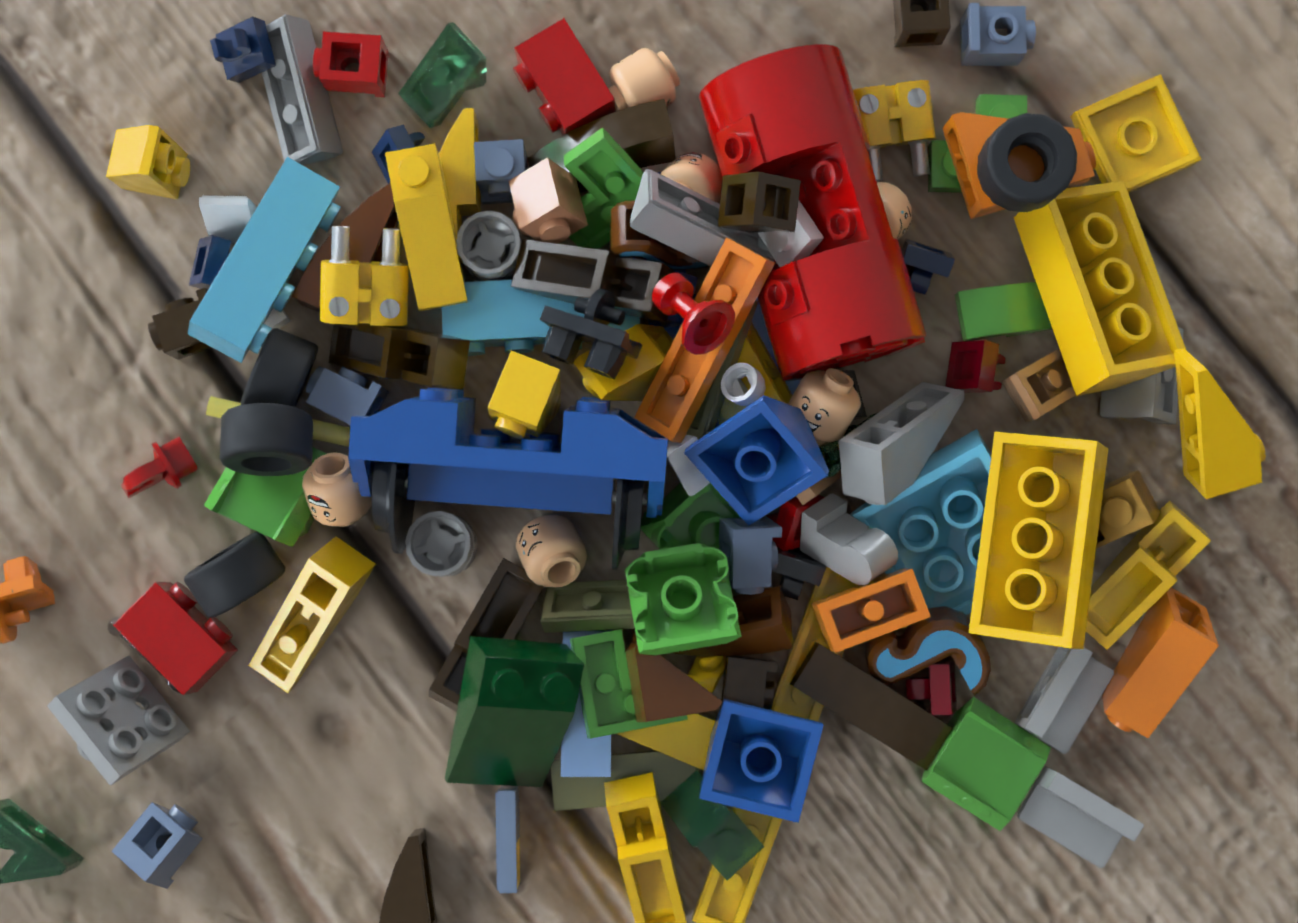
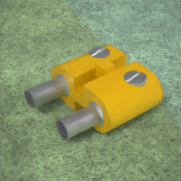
(898, 117)
(364, 290)

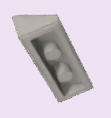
(297, 97)
(685, 220)

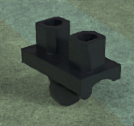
(608, 344)

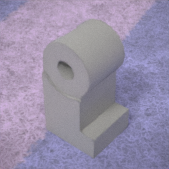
(845, 542)

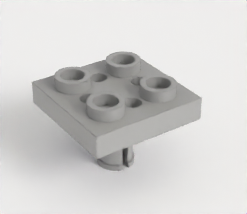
(112, 727)

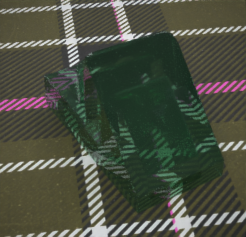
(444, 76)
(711, 827)
(35, 848)

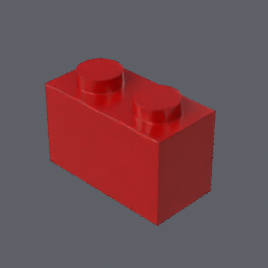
(562, 78)
(177, 636)

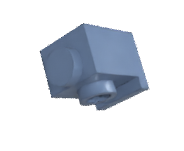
(982, 43)
(497, 164)
(344, 394)
(749, 552)
(145, 847)

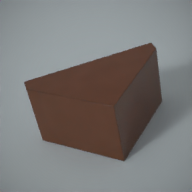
(663, 689)

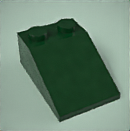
(512, 711)

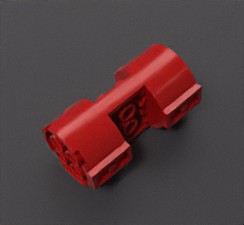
(802, 122)

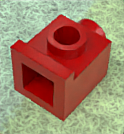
(342, 49)

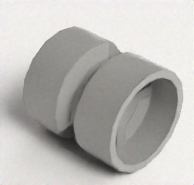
(489, 246)
(441, 544)

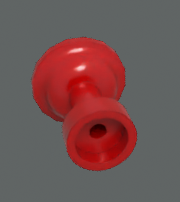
(704, 323)

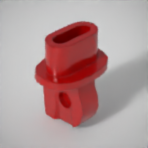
(170, 463)

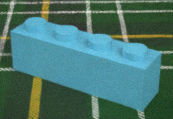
(264, 260)
(505, 317)

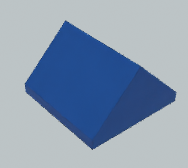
(760, 457)
(760, 760)

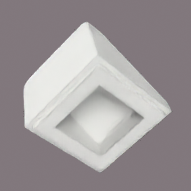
(226, 215)
(686, 471)

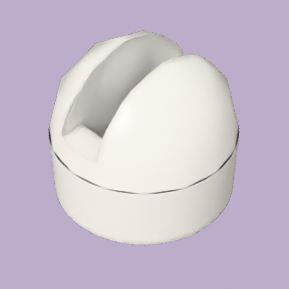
(735, 389)

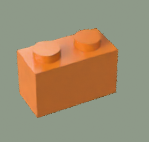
(870, 610)

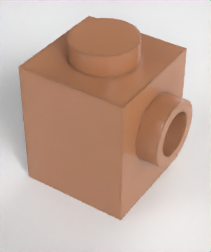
(547, 203)

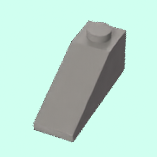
(895, 444)

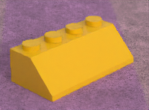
(1100, 287)
(1039, 539)

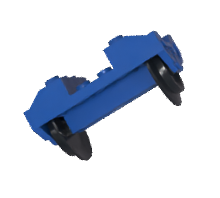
(431, 454)

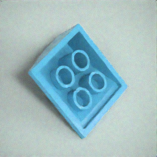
(940, 522)

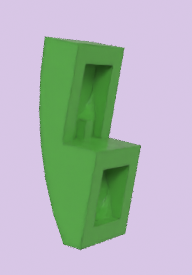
(1001, 311)

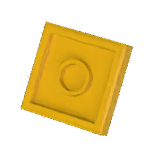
(1137, 135)

